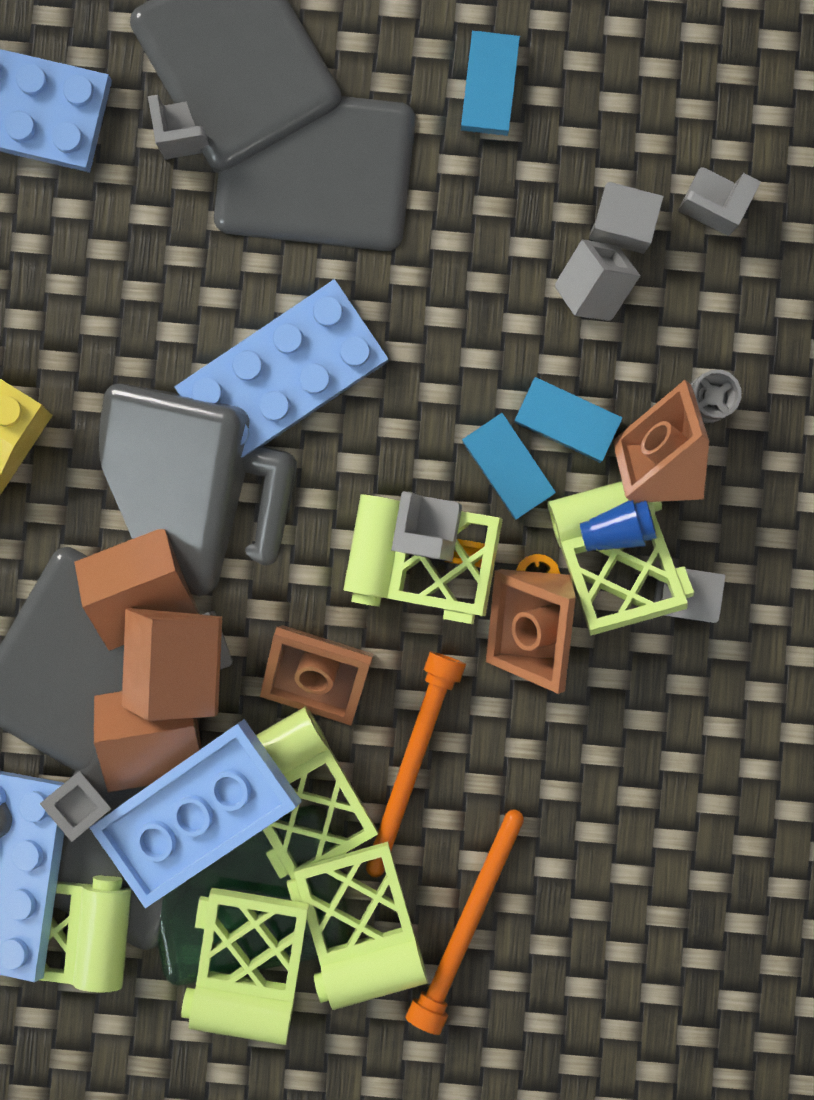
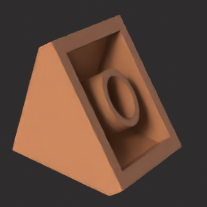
(665, 450)
(131, 575)
(532, 626)
(171, 664)
(315, 674)
(138, 750)

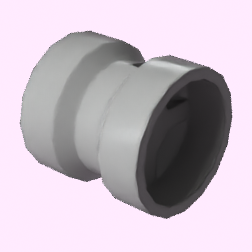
(721, 392)

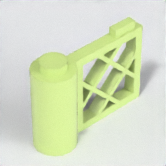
(566, 517)
(379, 572)
(297, 749)
(95, 935)
(364, 966)
(236, 1003)

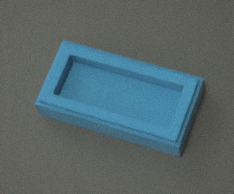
(490, 83)
(568, 419)
(508, 466)

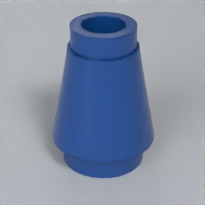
(619, 527)

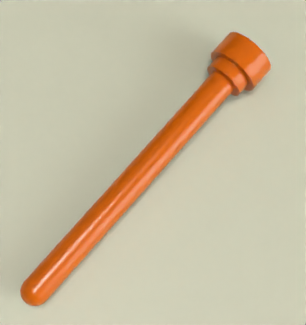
(441, 675)
(429, 1009)

